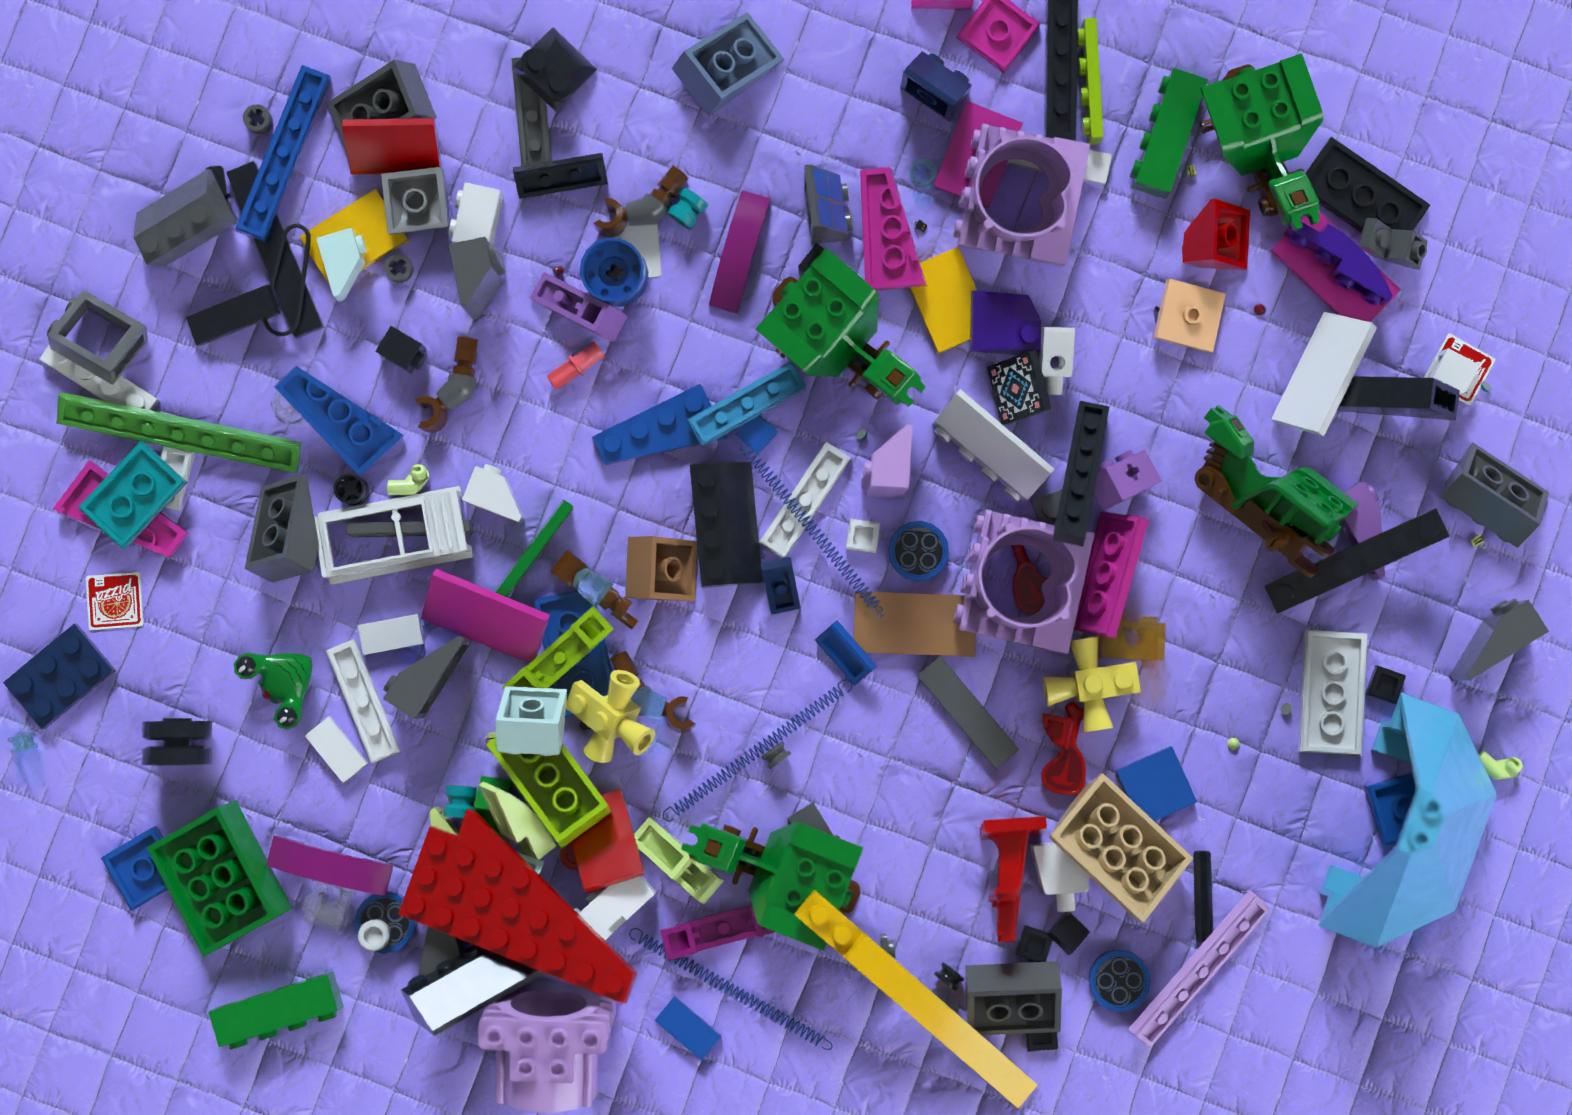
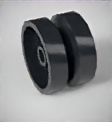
(177, 742)

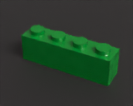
(1168, 133)
(276, 1009)

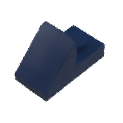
(780, 585)

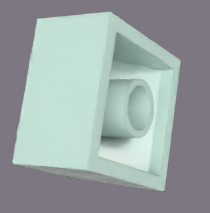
(531, 720)

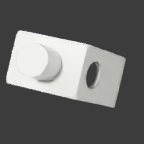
(1058, 343)
(1058, 875)

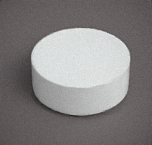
(374, 935)

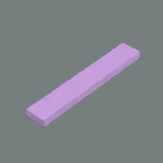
(1199, 969)

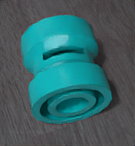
(687, 209)
(460, 800)

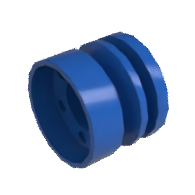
(600, 262)

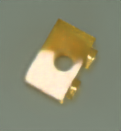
(1149, 646)

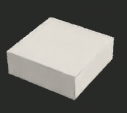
(863, 536)

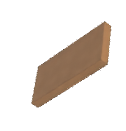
(911, 625)

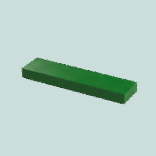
(534, 548)

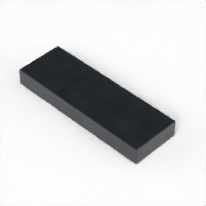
(560, 175)
(233, 315)

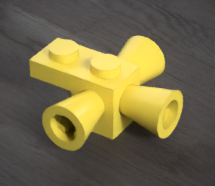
(1092, 684)
(610, 716)

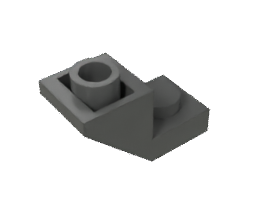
(1393, 245)

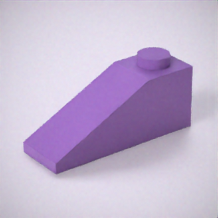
(579, 307)
(1364, 520)

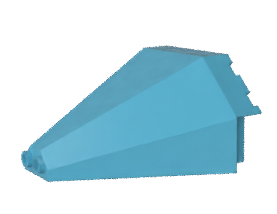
(1439, 839)

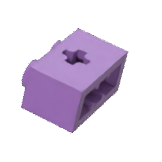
(1125, 478)

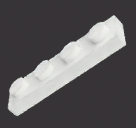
(122, 391)

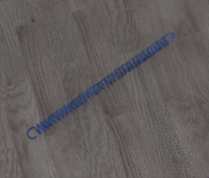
(824, 541)
(746, 754)
(716, 984)

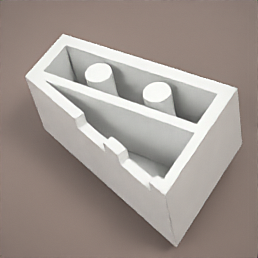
(615, 904)

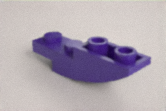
(1352, 265)

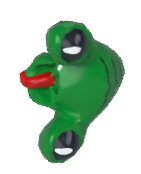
(282, 680)

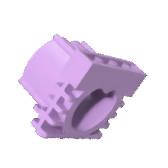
(1064, 166)
(1054, 623)
(547, 1045)

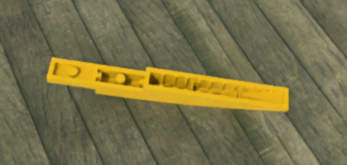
(915, 998)

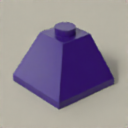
(1003, 323)

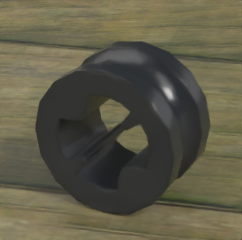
(949, 976)

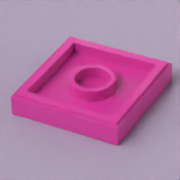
(998, 32)

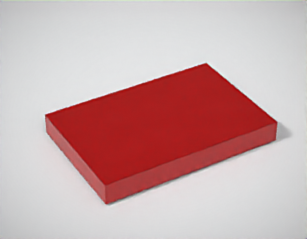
(390, 145)
(609, 848)

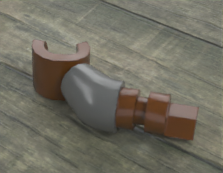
(644, 210)
(456, 390)

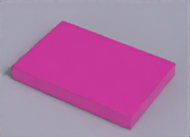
(952, 171)

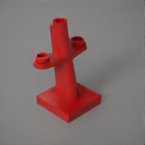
(1011, 840)

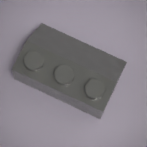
(182, 220)
(477, 273)
(1495, 495)
(1008, 994)

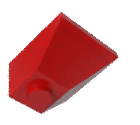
(1218, 237)

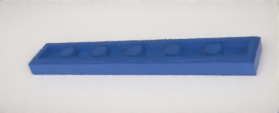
(283, 153)

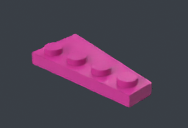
(887, 238)
(159, 536)

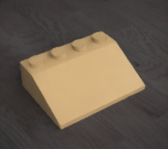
(1120, 847)

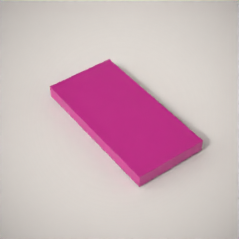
(1318, 279)
(1110, 573)
(484, 616)

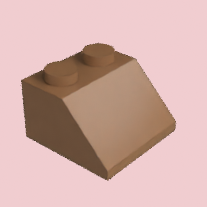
(661, 569)

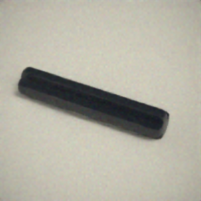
(1203, 894)

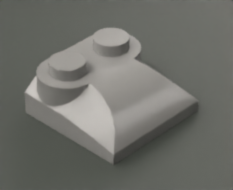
(415, 200)

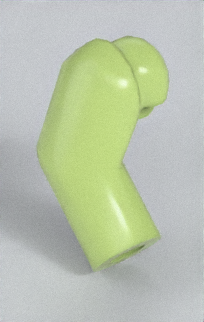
(412, 484)
(1501, 768)

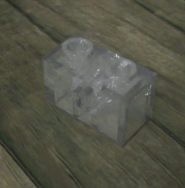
(327, 913)

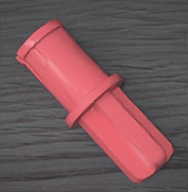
(575, 365)

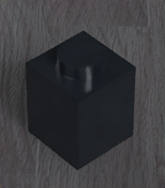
(402, 350)

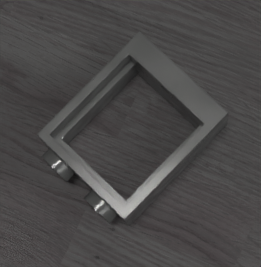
(118, 358)

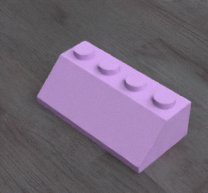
(889, 467)

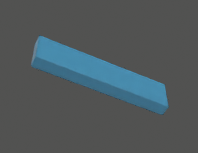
(746, 404)

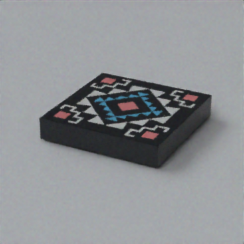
(1019, 387)

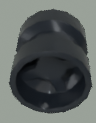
(346, 486)

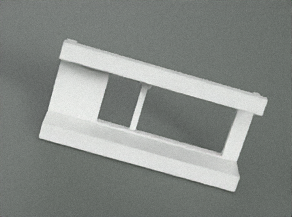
(443, 530)

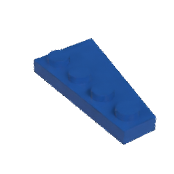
(344, 425)
(655, 429)

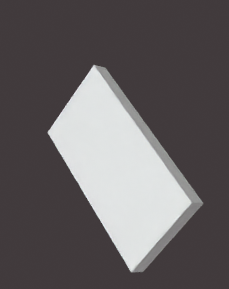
(1324, 373)
(1332, 692)

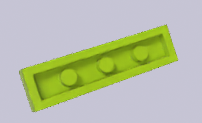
(1091, 93)

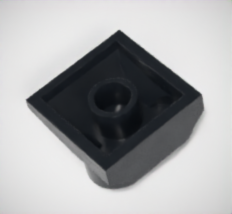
(554, 69)

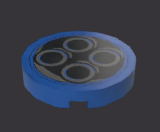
(918, 551)
(387, 909)
(1119, 980)

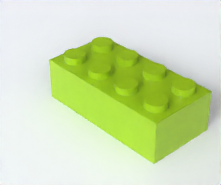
(555, 791)

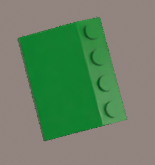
(219, 878)

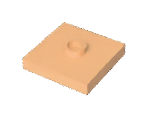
(1189, 315)

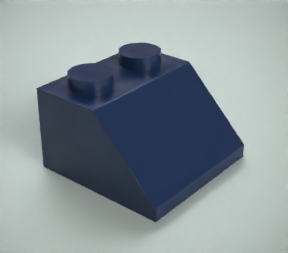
(935, 85)

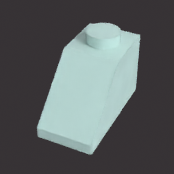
(342, 259)

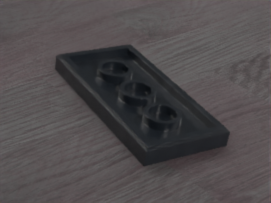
(1360, 190)

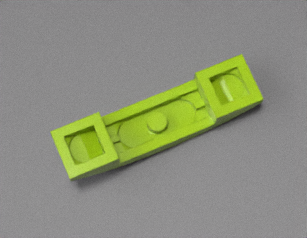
(564, 652)

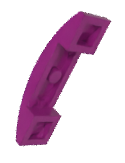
(739, 251)
(329, 866)
(711, 932)

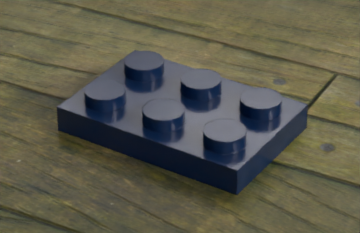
(59, 676)

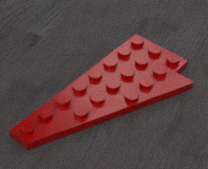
(494, 899)

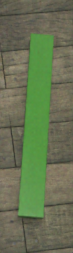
(178, 432)

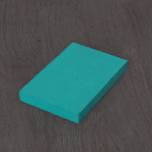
(132, 495)

